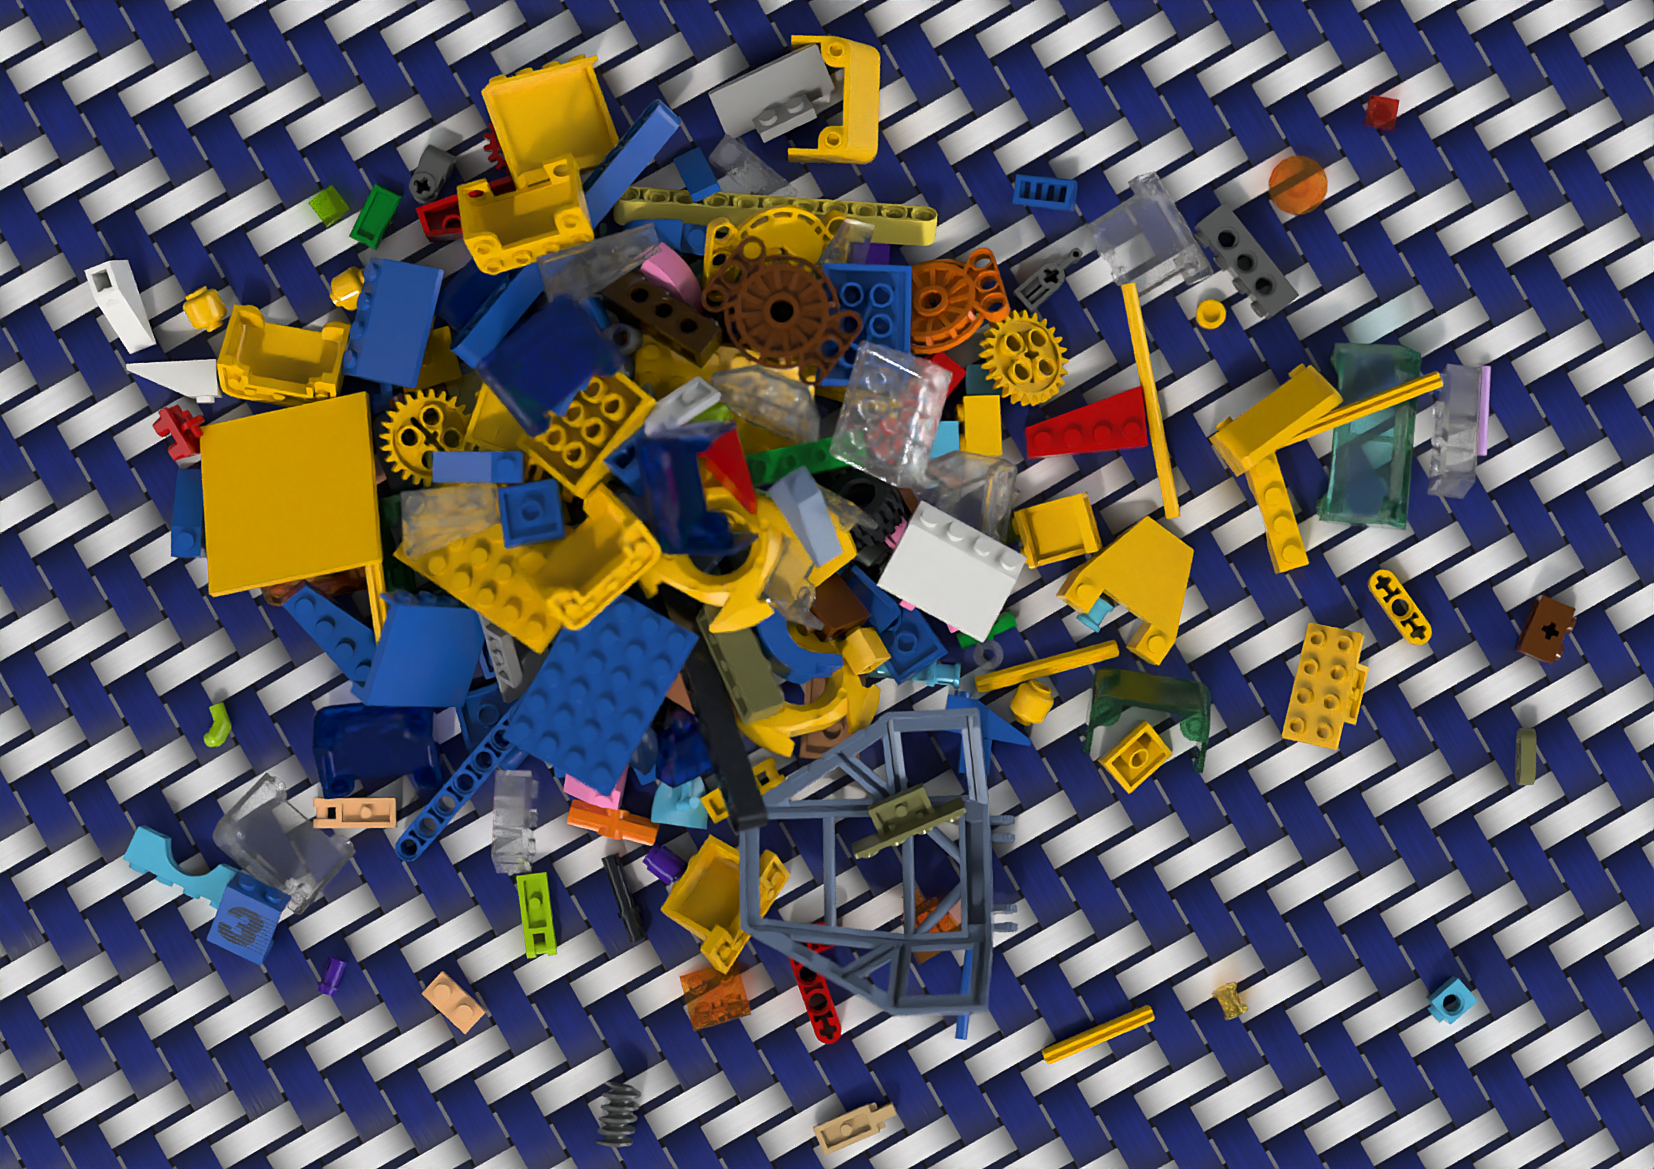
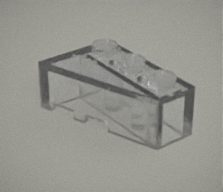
(445, 514)
(514, 821)

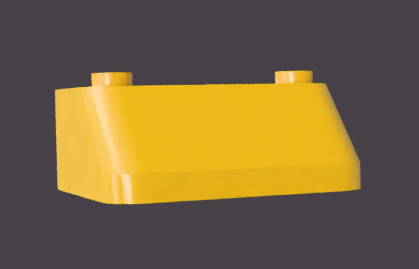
(858, 137)
(1275, 419)

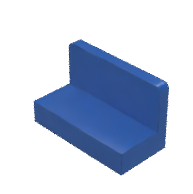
(877, 602)

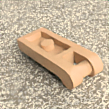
(356, 812)

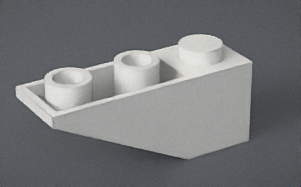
(121, 303)

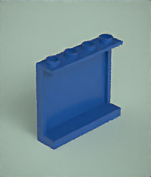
(423, 652)

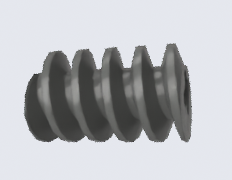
(619, 1115)

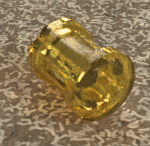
(1230, 1000)

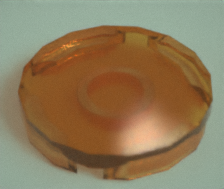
(1297, 185)

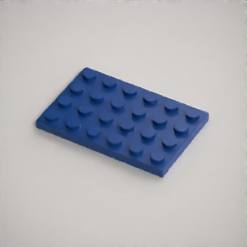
(601, 692)

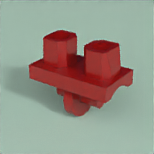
(183, 429)

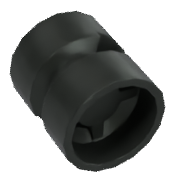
(873, 560)

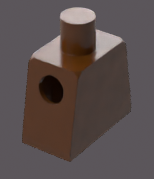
(836, 608)

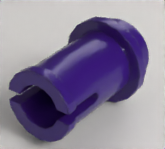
(331, 976)

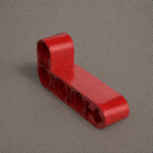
(813, 986)

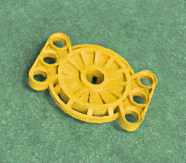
(779, 229)

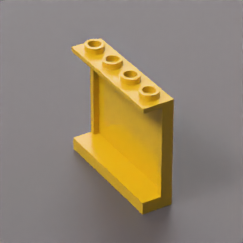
(549, 116)

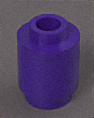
(664, 864)

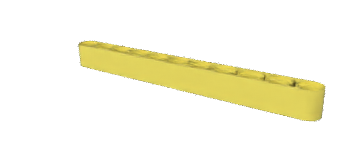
(892, 221)

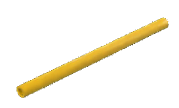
(1150, 400)

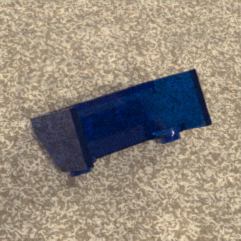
(677, 496)

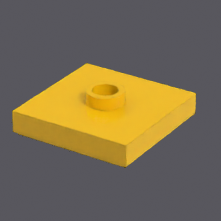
(438, 362)

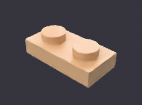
(454, 1002)

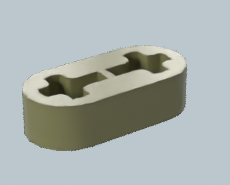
(1525, 756)

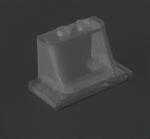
(1148, 239)

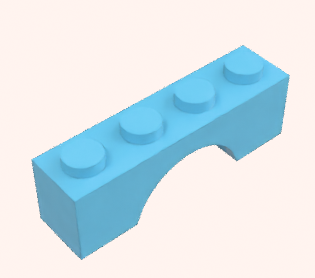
(153, 853)

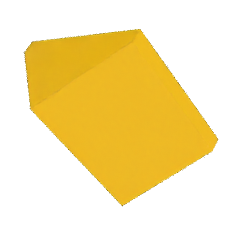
(1135, 756)

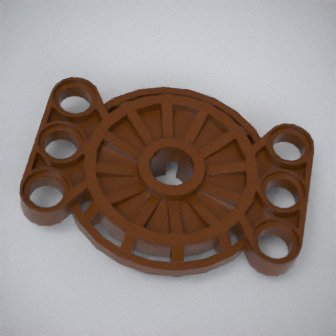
(774, 284)

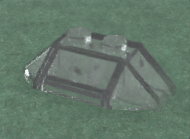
(769, 401)

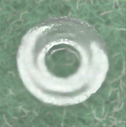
(998, 654)

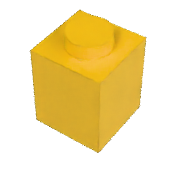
(863, 650)

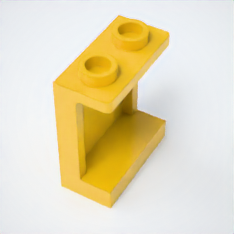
(1057, 530)

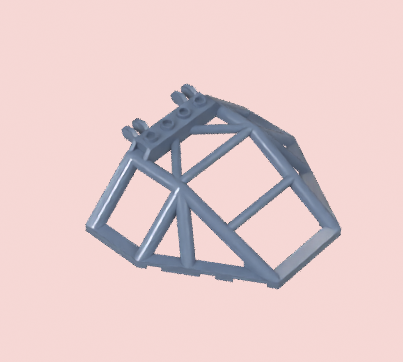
(972, 854)

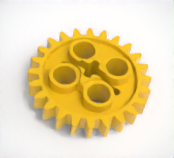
(1024, 358)
(409, 456)

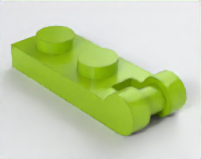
(536, 913)

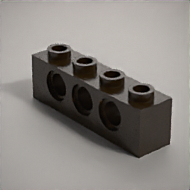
(695, 346)

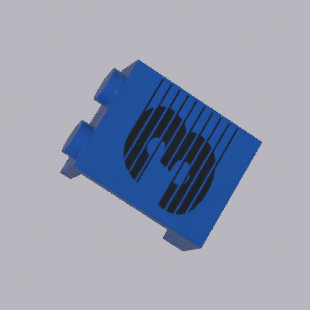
(248, 917)

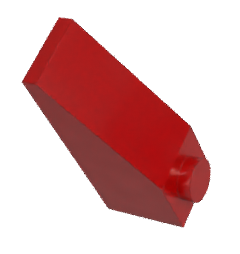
(728, 466)

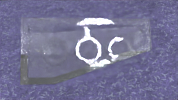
(597, 263)

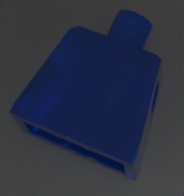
(681, 752)

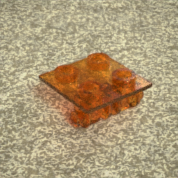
(715, 996)

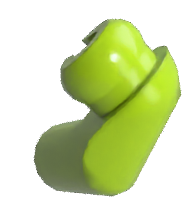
(220, 727)

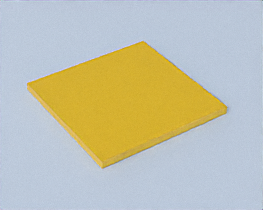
(290, 494)

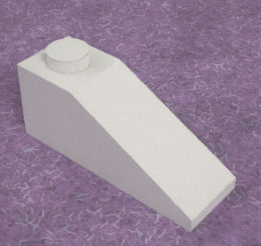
(191, 378)

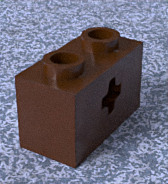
(1532, 638)

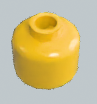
(347, 288)
(205, 308)
(1031, 702)

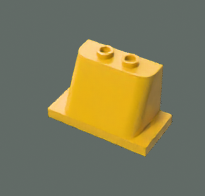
(709, 899)

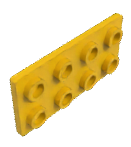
(1326, 686)

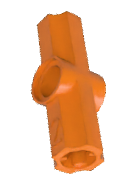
(613, 823)

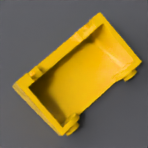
(281, 361)
(592, 561)

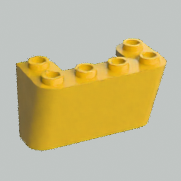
(527, 222)

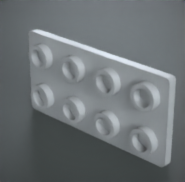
(774, 95)
(512, 661)

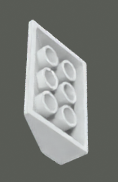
(951, 571)

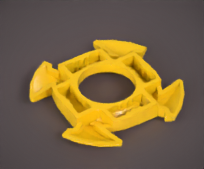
(739, 589)
(841, 697)

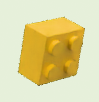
(979, 425)

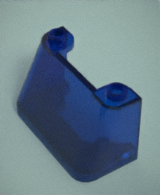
(548, 362)
(375, 742)

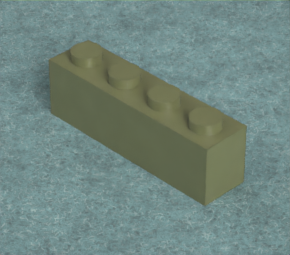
(742, 669)

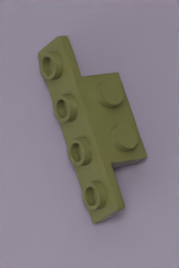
(904, 816)

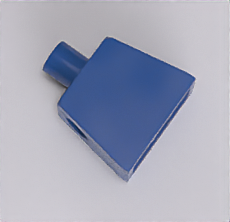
(624, 464)

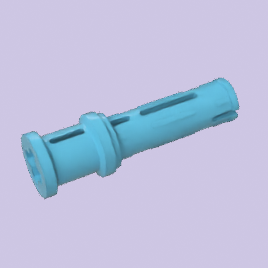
(933, 674)

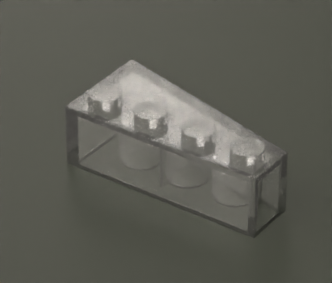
(1455, 432)

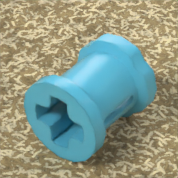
(1095, 615)

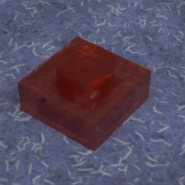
(1381, 112)

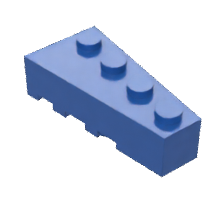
(334, 628)

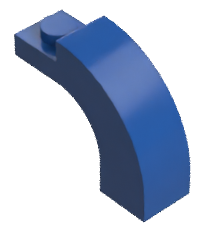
(679, 236)
(788, 658)

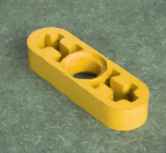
(1405, 630)

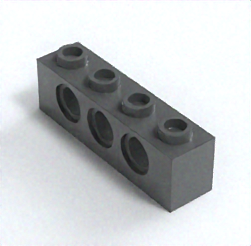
(1262, 267)

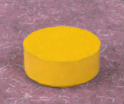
(1210, 314)

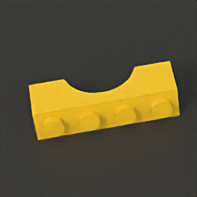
(1277, 515)

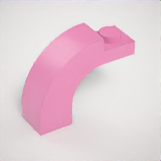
(673, 274)

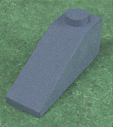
(807, 515)

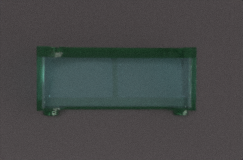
(1376, 451)

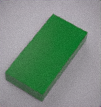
(375, 217)

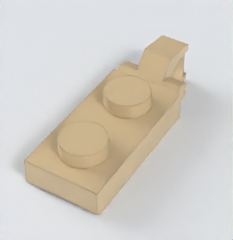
(852, 1126)

